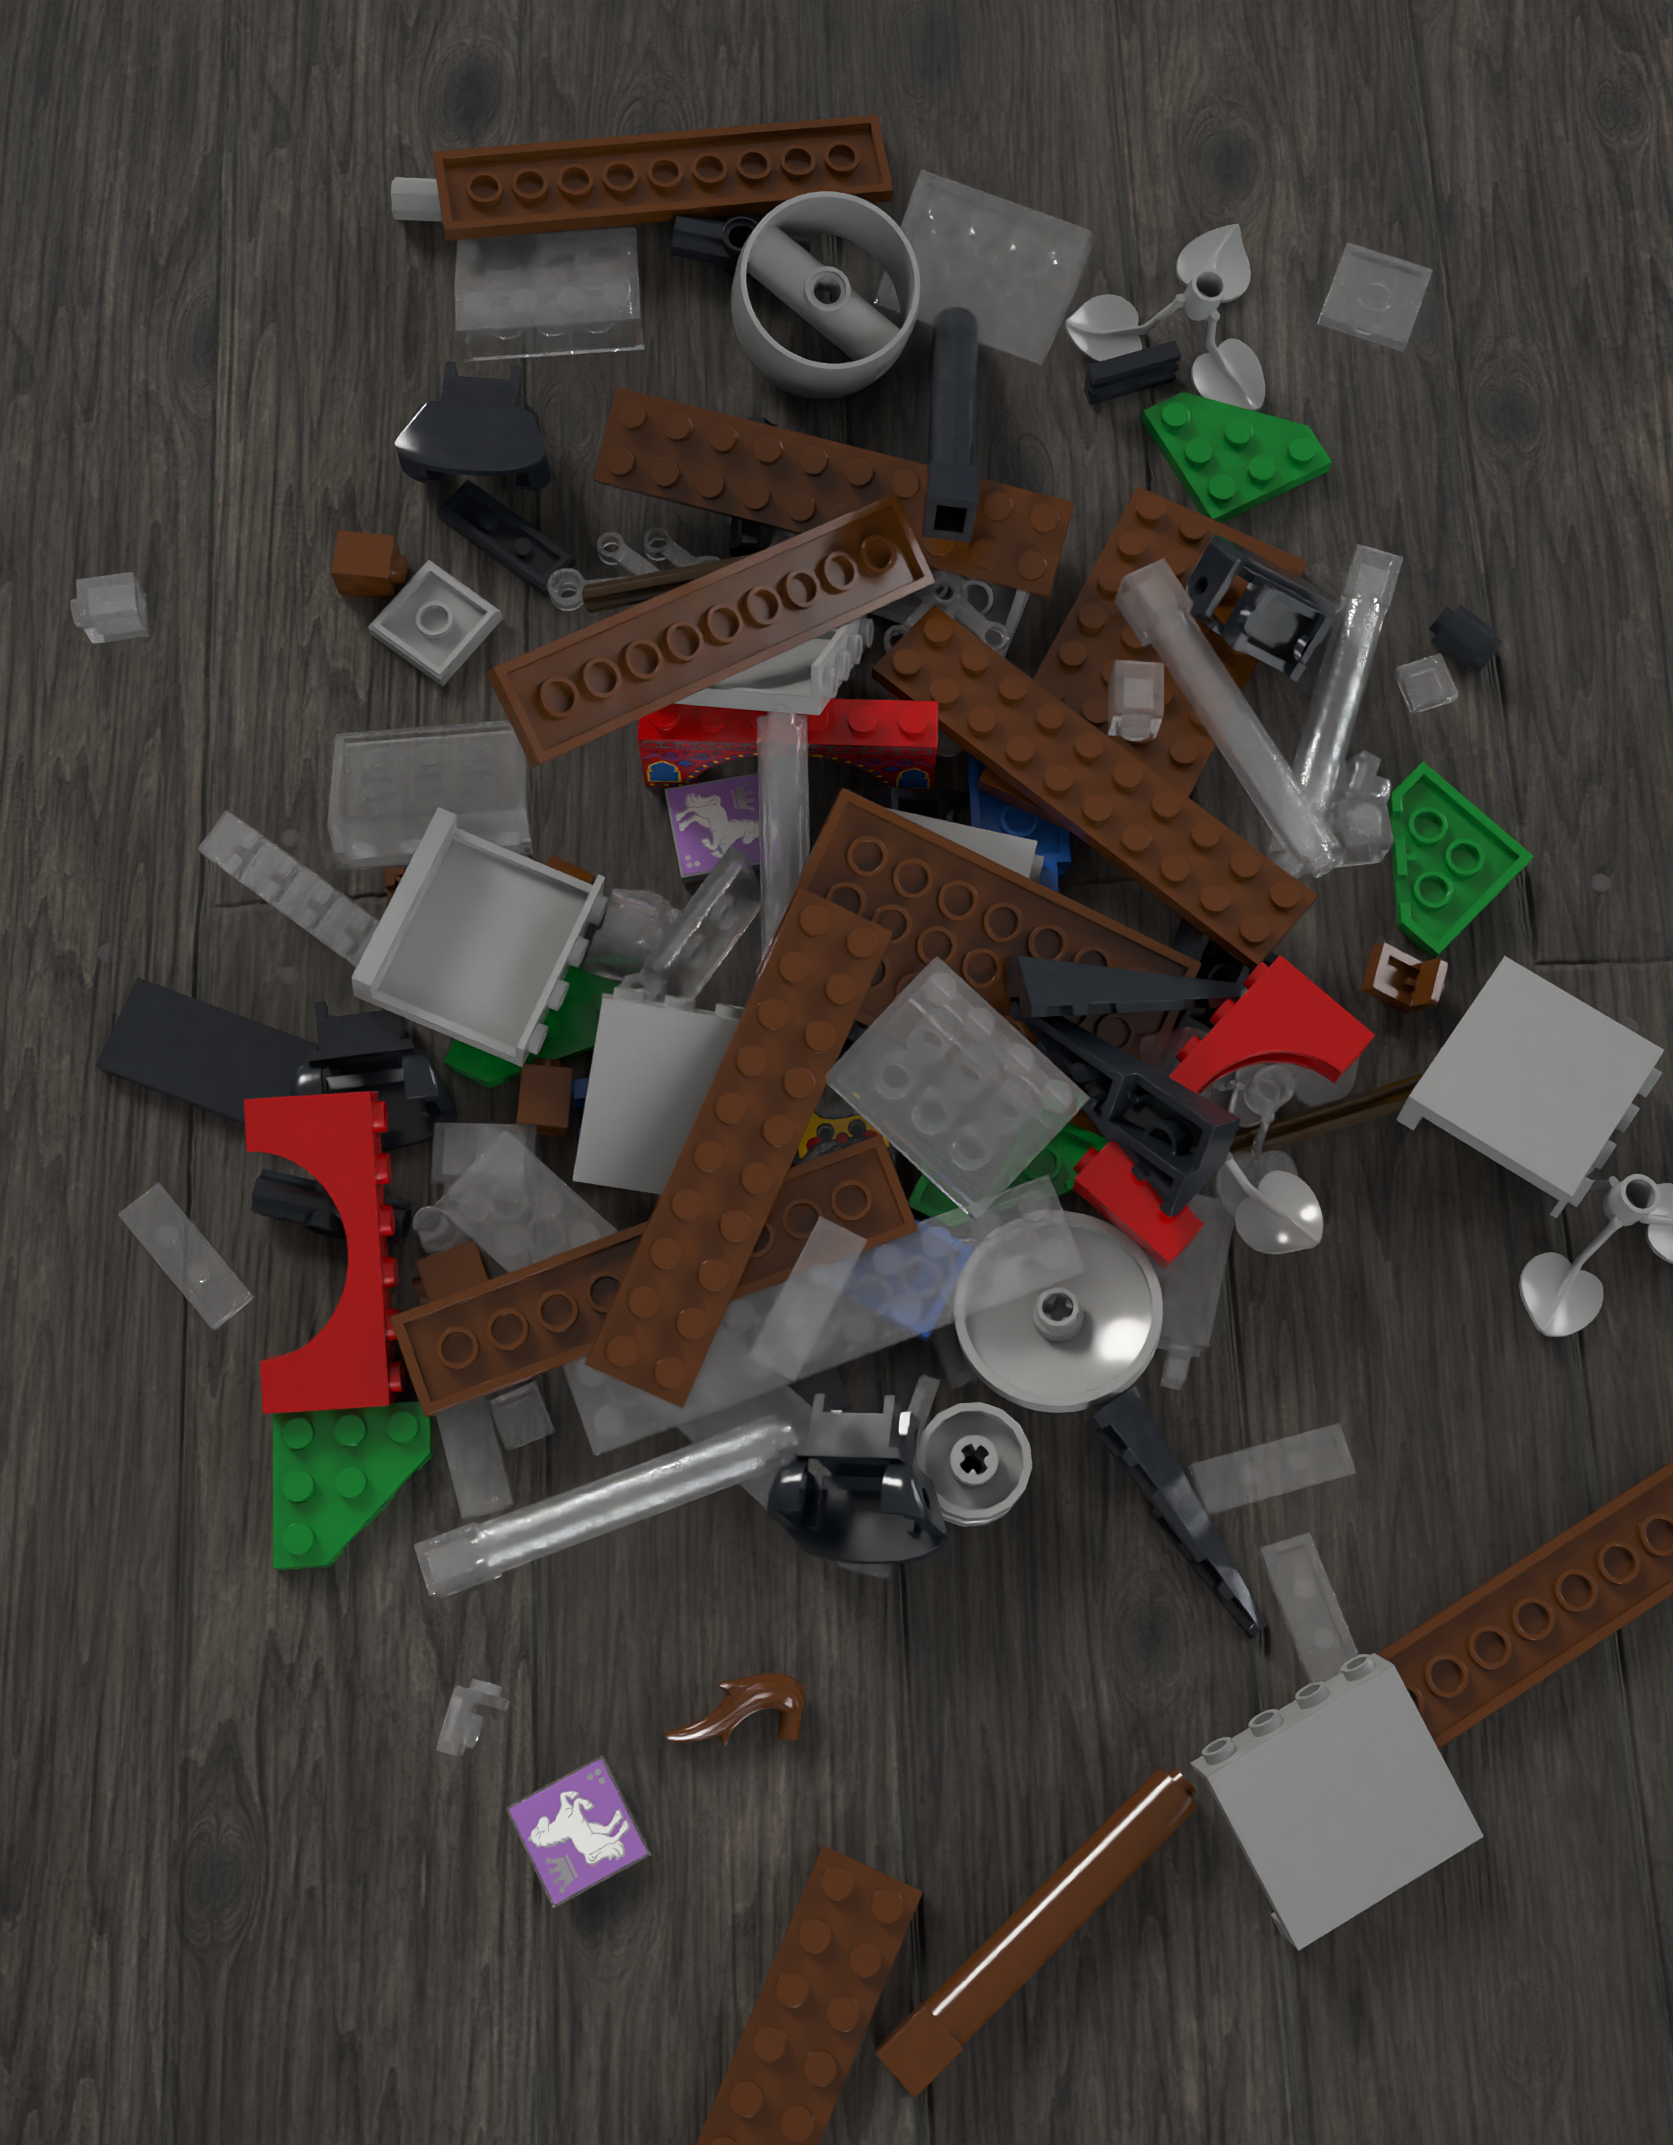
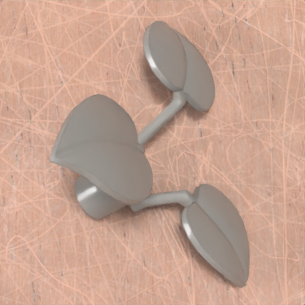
(1215, 273)
(1283, 1209)
(1566, 1298)

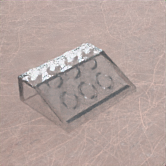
(995, 261)
(548, 294)
(397, 778)
(955, 1088)

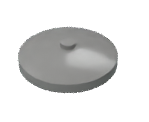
(1075, 1338)

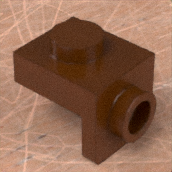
(1403, 979)

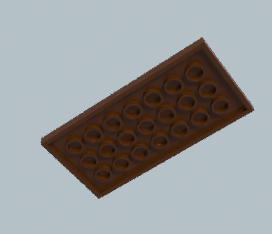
(1098, 634)
(971, 917)

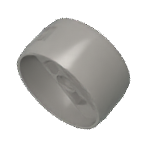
(795, 277)

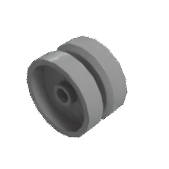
(991, 1439)

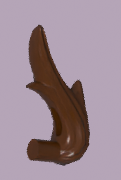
(743, 1698)

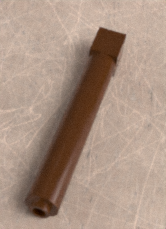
(1035, 1931)

